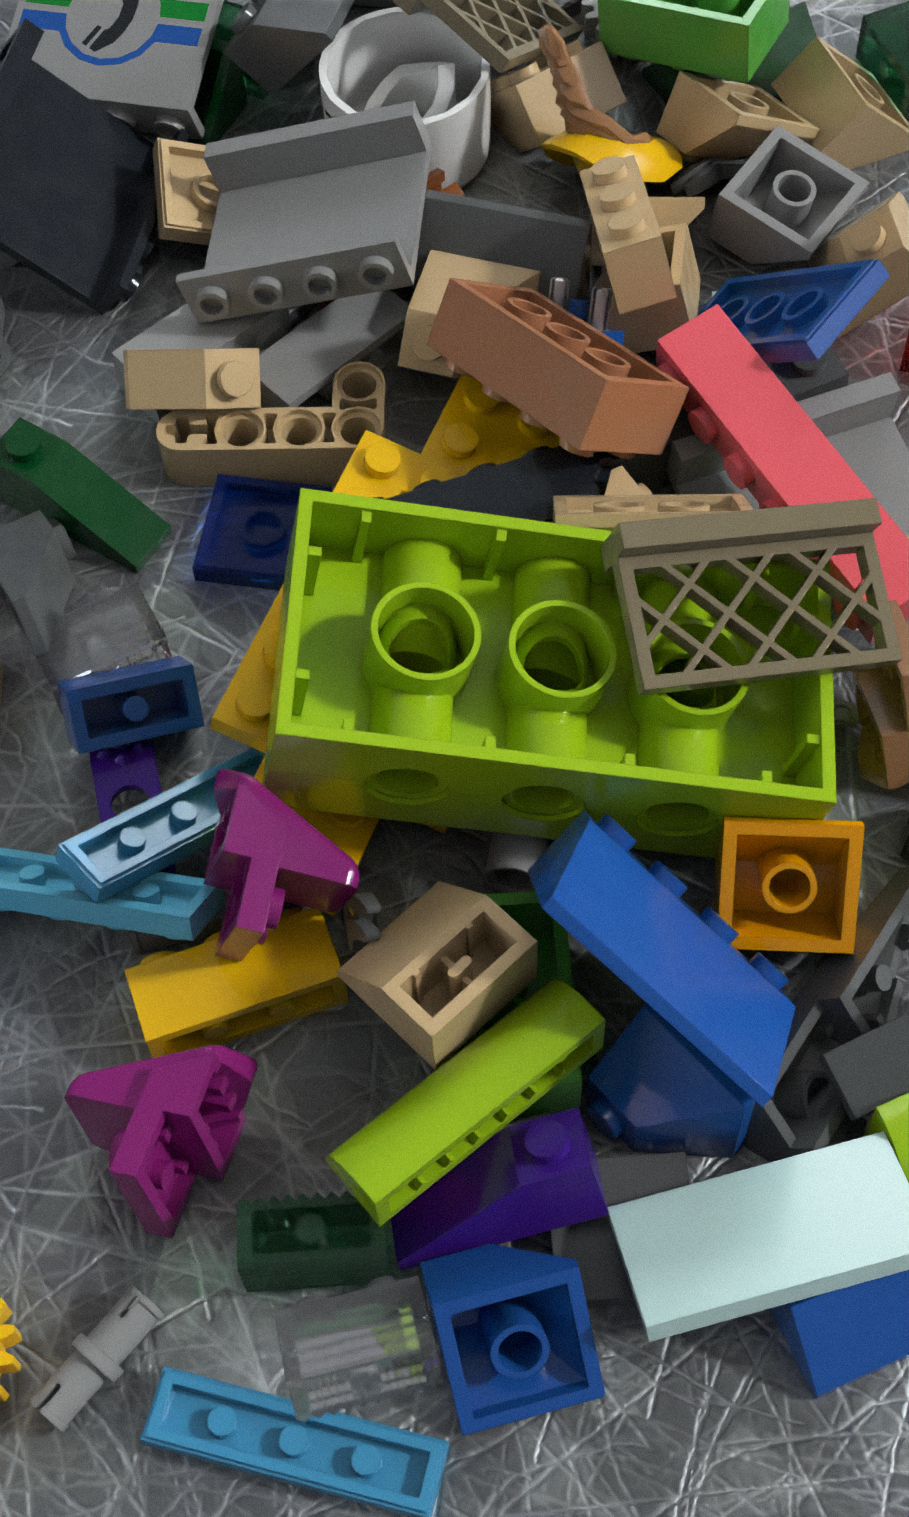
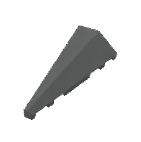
(835, 1006)

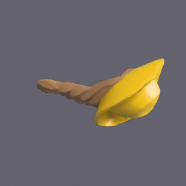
(591, 133)

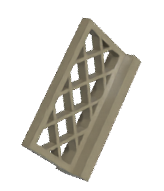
(500, 29)
(748, 538)

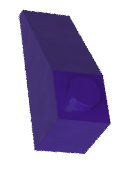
(508, 1189)

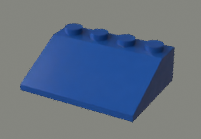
(667, 950)

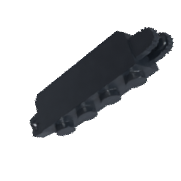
(520, 486)

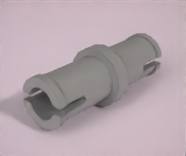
(96, 1358)

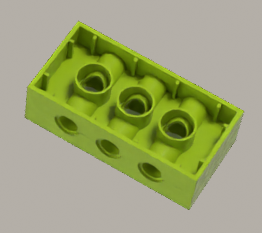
(492, 685)

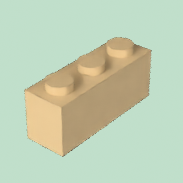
(627, 233)

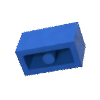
(130, 704)

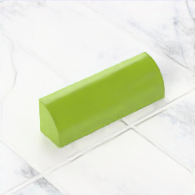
(468, 1099)

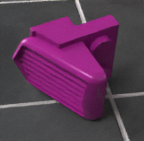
(267, 858)
(165, 1124)

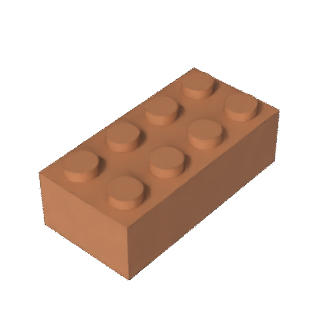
(556, 369)

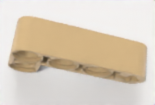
(276, 442)

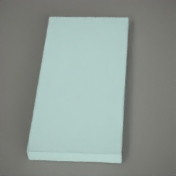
(765, 1235)

